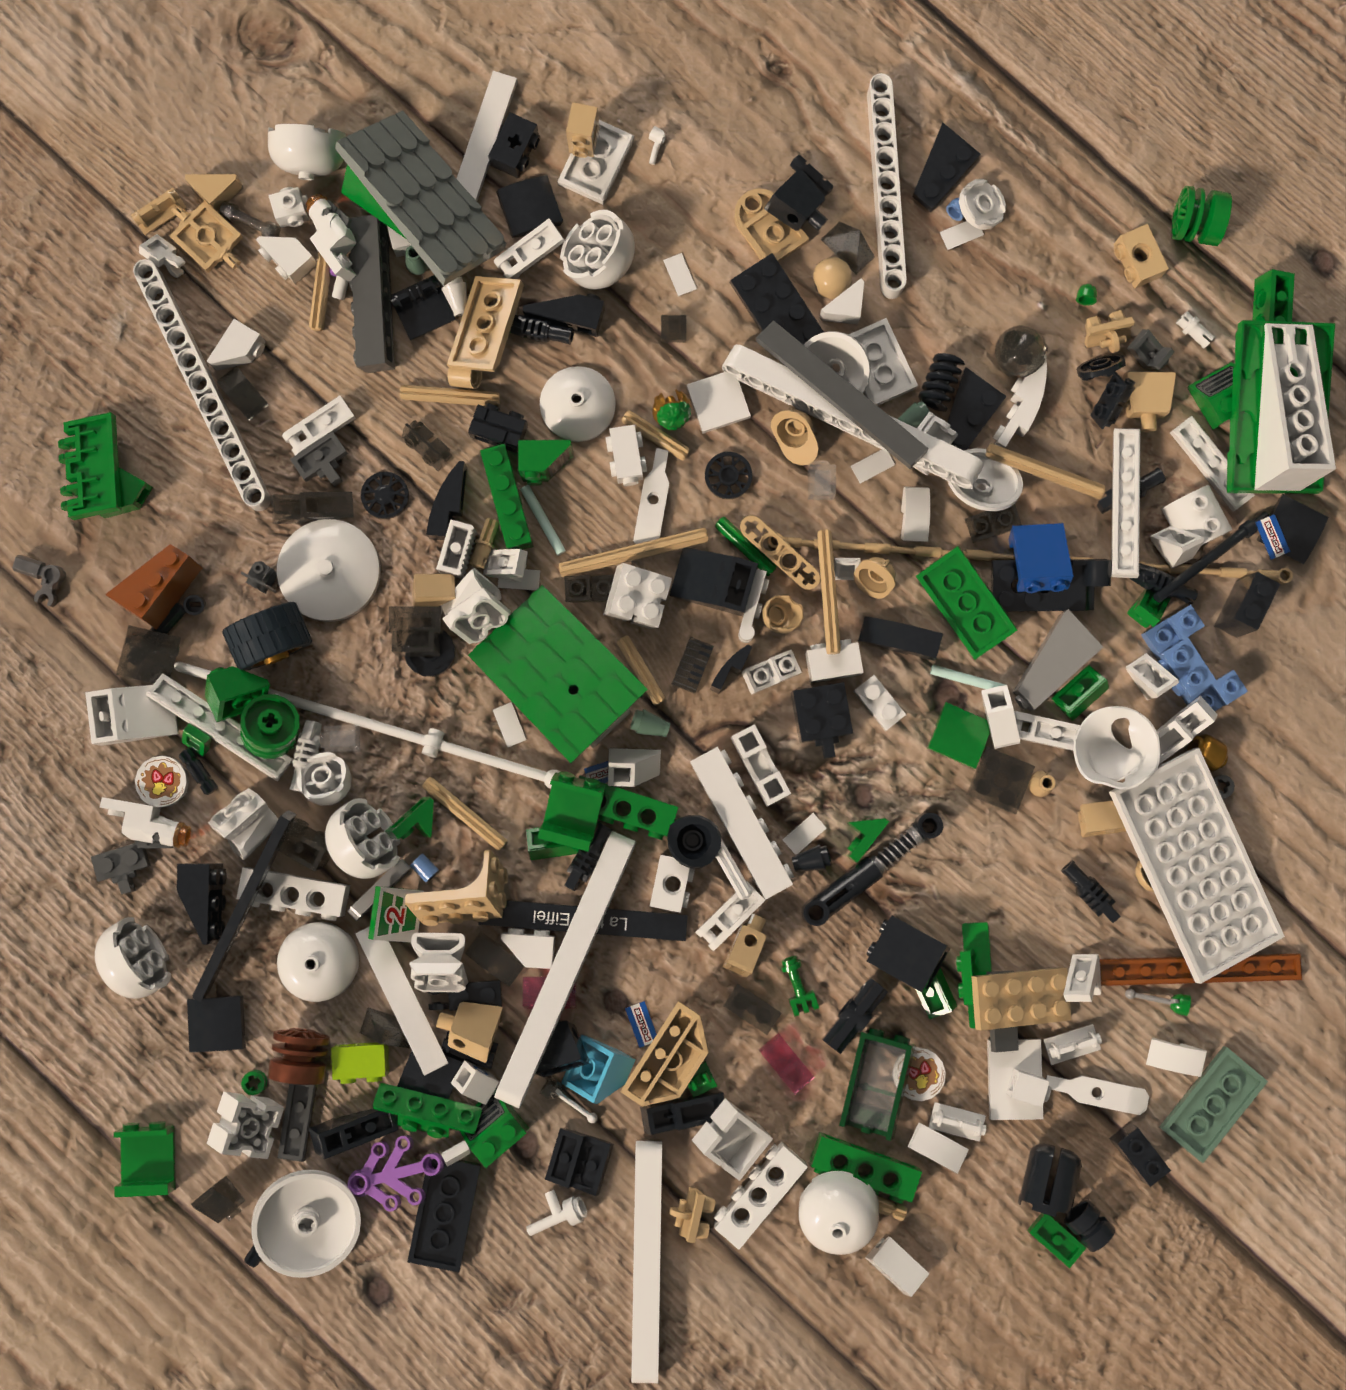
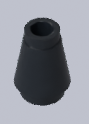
(812, 859)

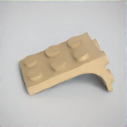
(476, 902)

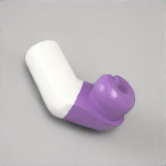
(340, 287)

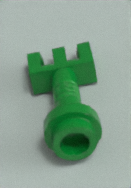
(791, 966)

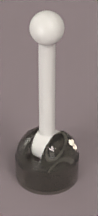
(553, 1089)

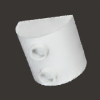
(1198, 514)

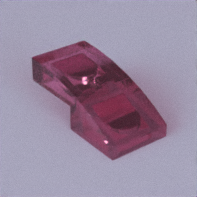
(786, 1063)

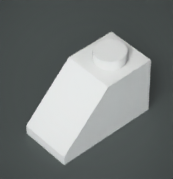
(236, 347)

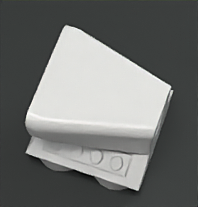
(475, 608)
(244, 822)
(438, 962)

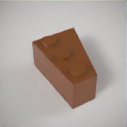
(156, 585)

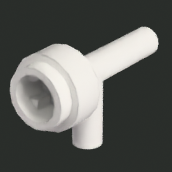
(573, 1211)

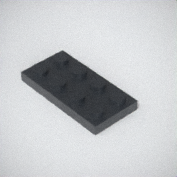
(772, 296)
(445, 1216)

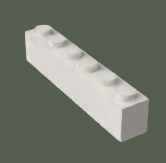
(741, 823)

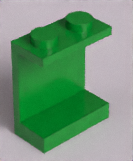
(572, 811)
(146, 1160)

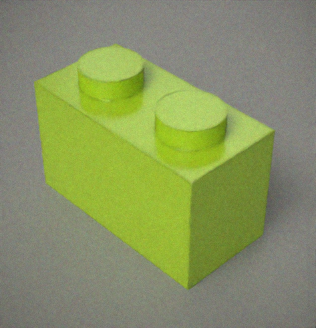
(360, 1061)

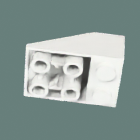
(127, 716)

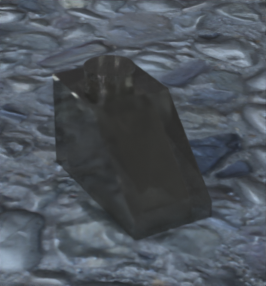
(220, 1201)

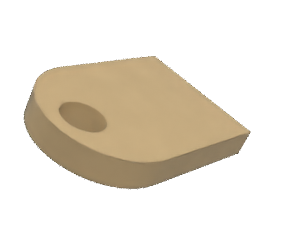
(763, 230)

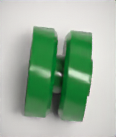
(274, 712)

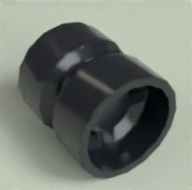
(1093, 1230)

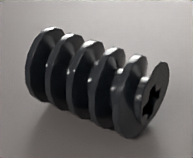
(939, 379)

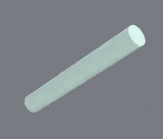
(543, 520)
(963, 677)

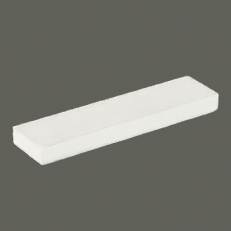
(1208, 460)

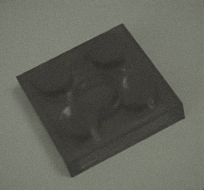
(1000, 780)

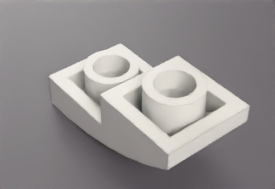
(916, 513)
(771, 672)
(1176, 1057)
(938, 1148)

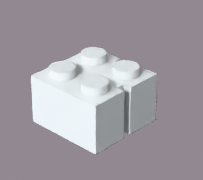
(637, 594)
(732, 1139)

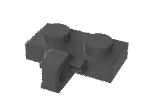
(321, 459)
(121, 866)

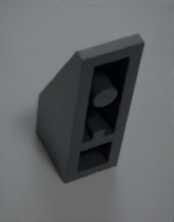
(575, 312)
(351, 1131)

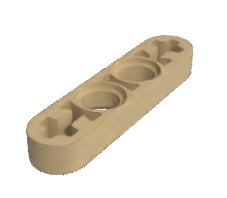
(781, 550)

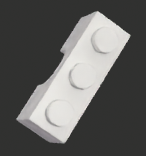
(759, 765)

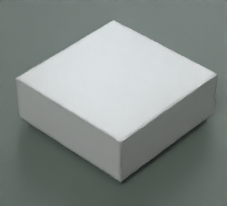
(455, 1153)

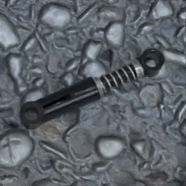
(870, 870)

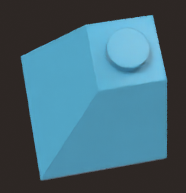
(604, 1074)

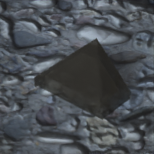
(849, 246)
(383, 1028)

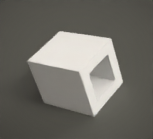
(475, 1082)
(1028, 1088)

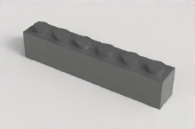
(371, 296)

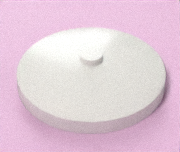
(329, 570)
(305, 1223)

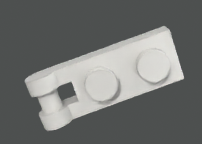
(529, 249)
(318, 424)
(753, 608)
(1047, 731)
(729, 917)

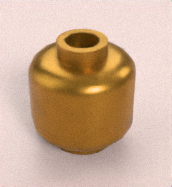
(1212, 749)

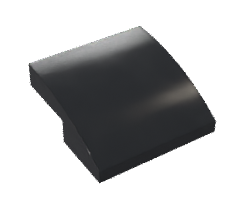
(528, 205)
(1299, 525)
(733, 665)
(216, 1024)
(435, 1083)
(579, 1161)

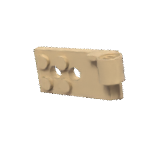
(480, 348)

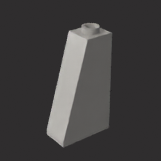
(1057, 659)

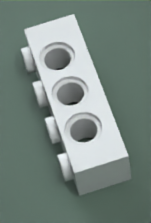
(335, 894)
(739, 1231)

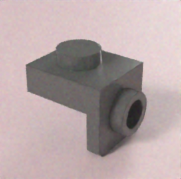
(1149, 351)

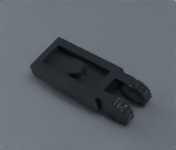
(475, 992)

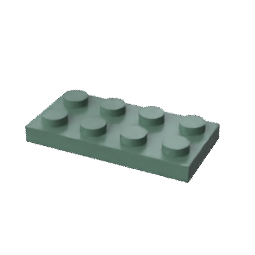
(1213, 1104)

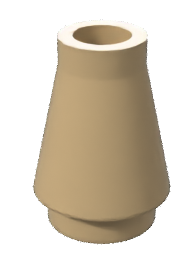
(1035, 784)

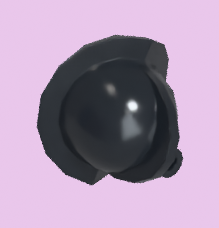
(694, 841)

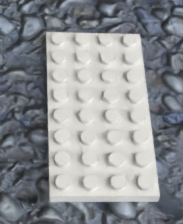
(1197, 866)

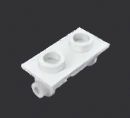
(1072, 1044)
(957, 1122)

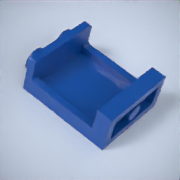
(1041, 557)

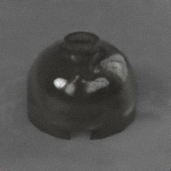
(1020, 351)

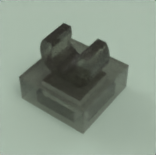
(673, 328)

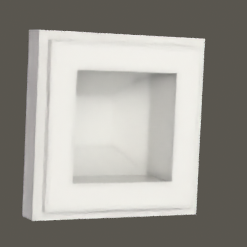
(845, 568)

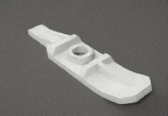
(651, 515)
(1112, 1096)

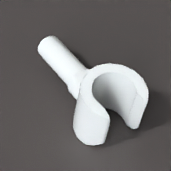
(658, 136)

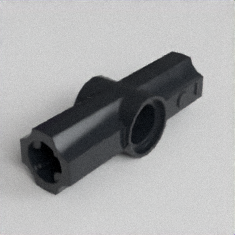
(855, 1015)

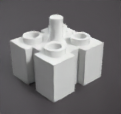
(245, 1125)

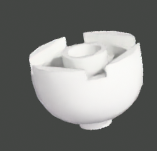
(324, 779)

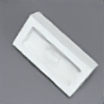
(879, 702)

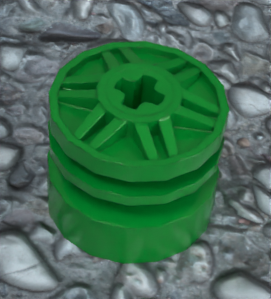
(1200, 216)

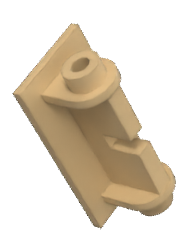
(157, 211)

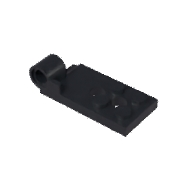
(1078, 597)

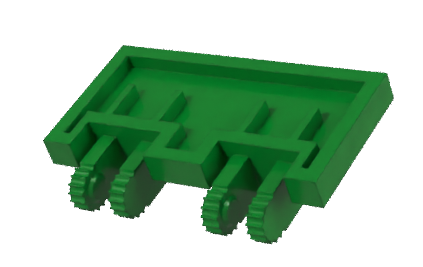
(91, 466)

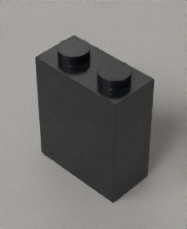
(1247, 605)
(907, 954)

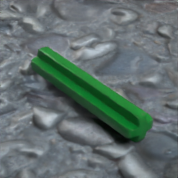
(745, 546)

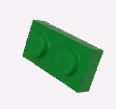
(1056, 1239)

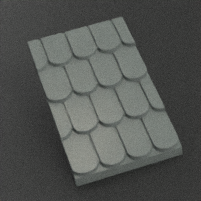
(415, 194)

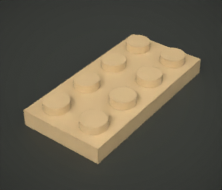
(1020, 998)

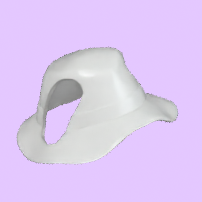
(1105, 759)

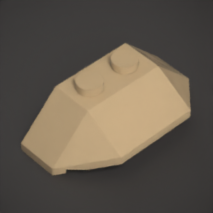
(669, 1059)

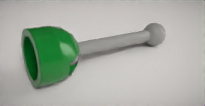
(1178, 1003)

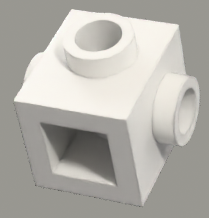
(289, 207)

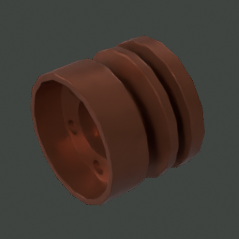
(298, 1058)

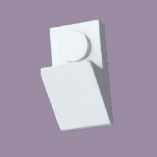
(506, 564)
(1083, 978)

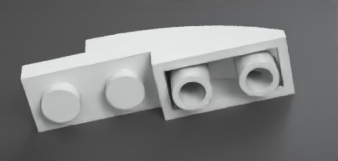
(1028, 397)

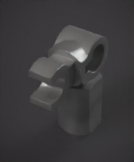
(51, 576)

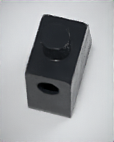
(798, 202)
(563, 1051)

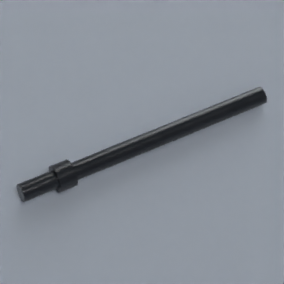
(1245, 530)

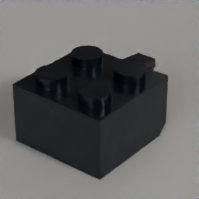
(822, 716)

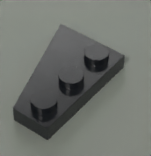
(944, 167)
(972, 408)

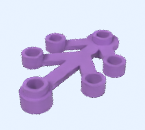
(391, 1174)

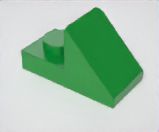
(1147, 610)
(418, 815)
(870, 831)

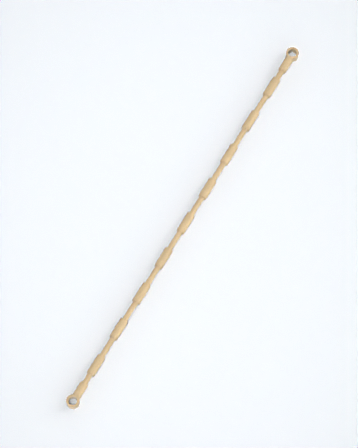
(988, 556)

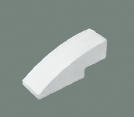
(1184, 726)

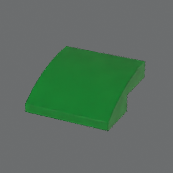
(959, 735)

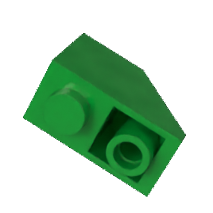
(133, 493)

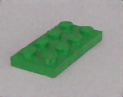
(966, 602)

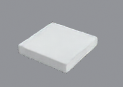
(718, 401)

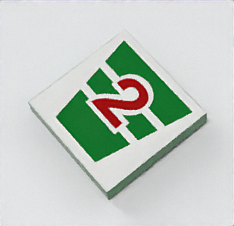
(391, 917)

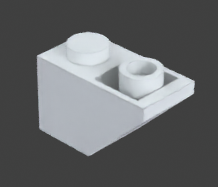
(288, 254)
(1000, 716)
(632, 766)
(531, 949)

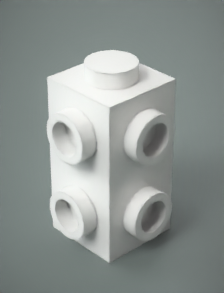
(627, 462)

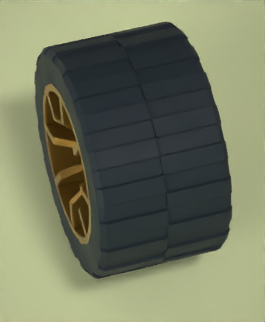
(267, 636)

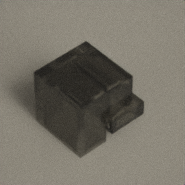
(415, 630)

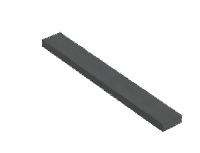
(842, 394)

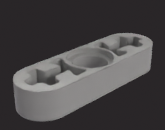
(389, 879)

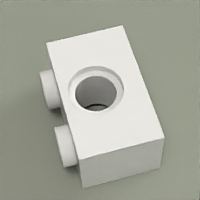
(661, 896)

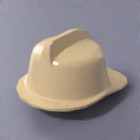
(795, 436)
(875, 577)

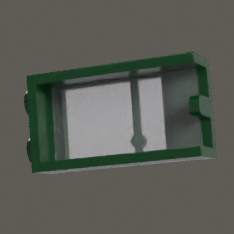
(877, 1083)

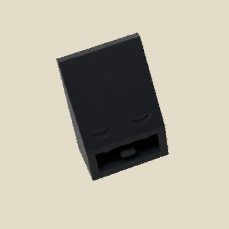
(714, 580)
(201, 894)

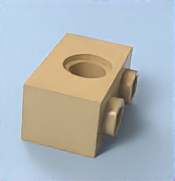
(582, 130)
(1140, 242)

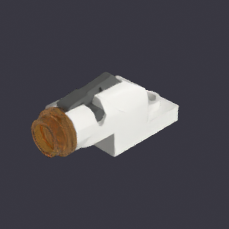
(333, 235)
(147, 826)

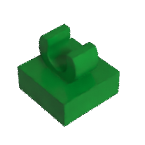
(196, 739)
(702, 1080)

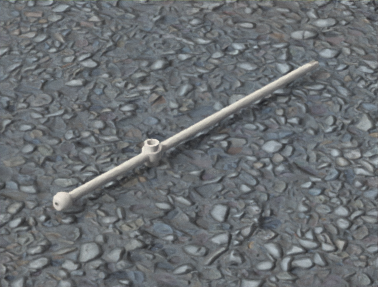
(431, 742)

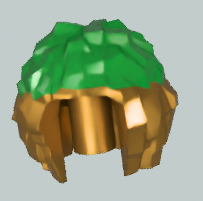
(672, 413)

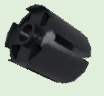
(1064, 1182)

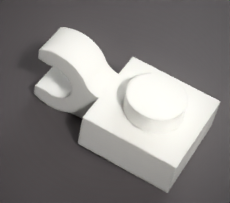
(162, 252)

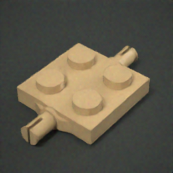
(206, 236)

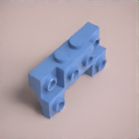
(1179, 656)

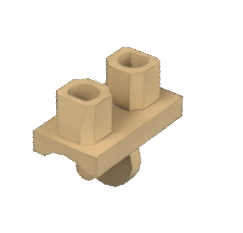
(1108, 334)
(689, 1215)

